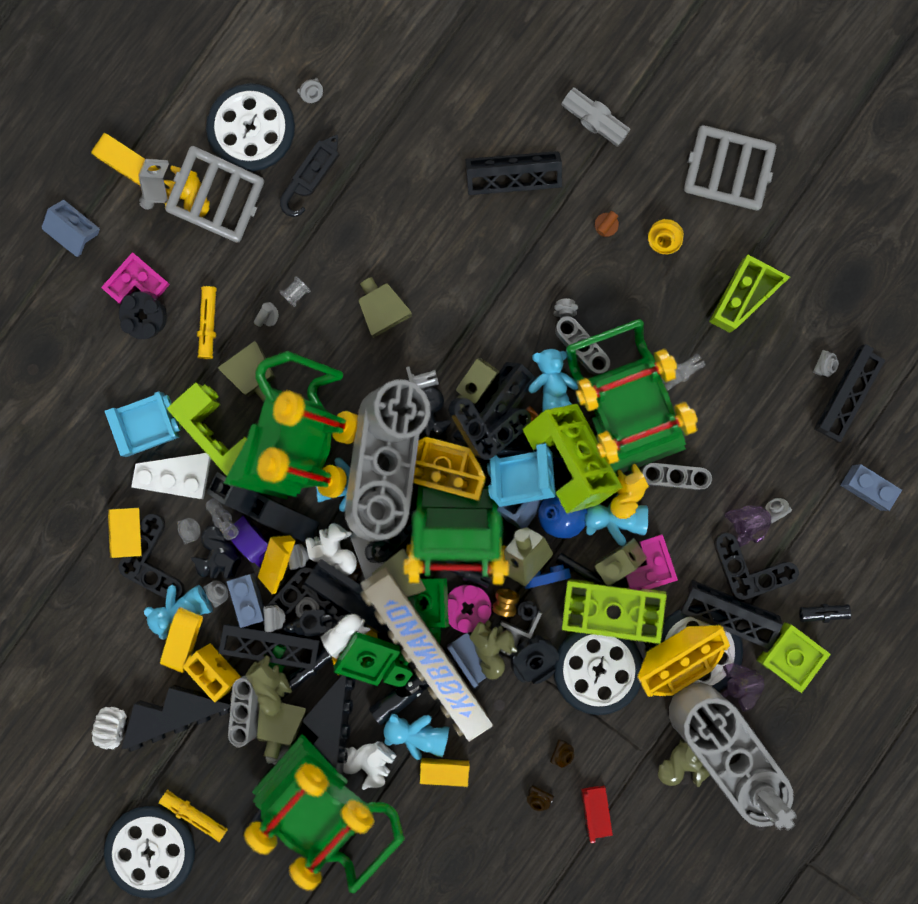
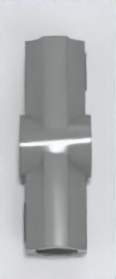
(595, 117)

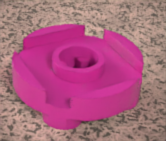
(468, 594)

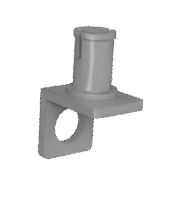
(152, 183)
(422, 379)
(518, 632)

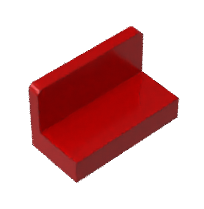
(596, 812)

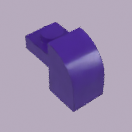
(250, 541)

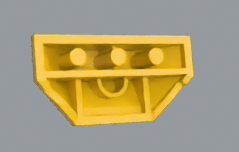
(448, 468)
(682, 659)

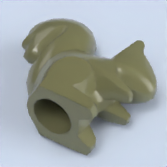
(488, 645)
(268, 685)
(682, 760)

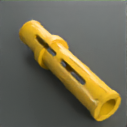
(207, 316)
(192, 815)

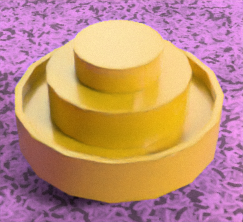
(665, 236)

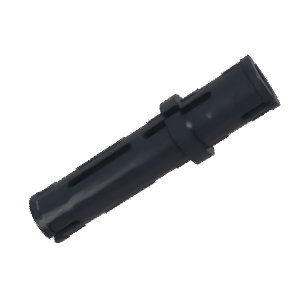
(302, 674)

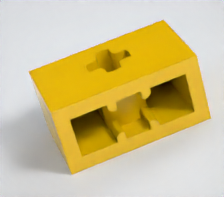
(211, 672)

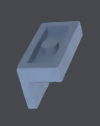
(69, 227)
(466, 657)

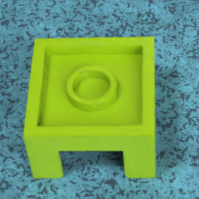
(794, 657)

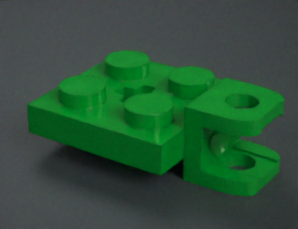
(437, 611)
(383, 665)

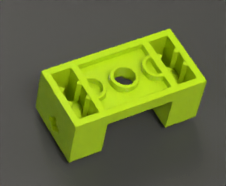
(191, 410)
(570, 432)
(640, 611)

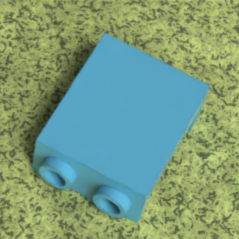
(143, 424)
(522, 477)

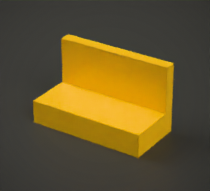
(124, 532)
(276, 561)
(444, 772)

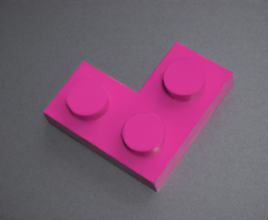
(134, 274)
(658, 566)

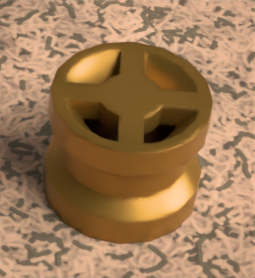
(506, 602)

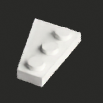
(174, 476)

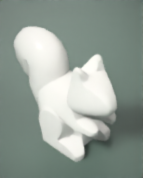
(329, 549)
(338, 637)
(372, 760)

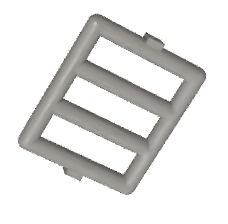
(748, 143)
(236, 173)

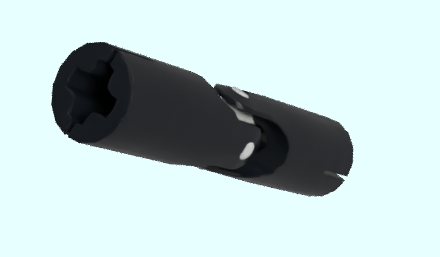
(394, 701)

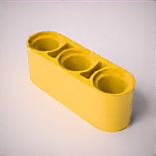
(120, 157)
(181, 639)

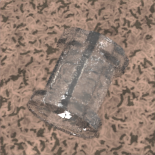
(295, 291)

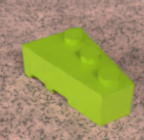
(746, 292)

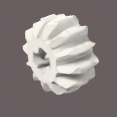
(109, 727)

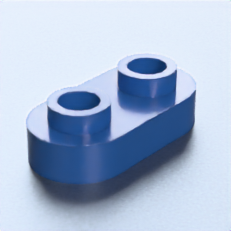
(556, 574)

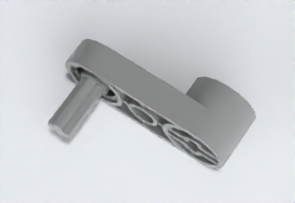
(392, 430)
(755, 778)

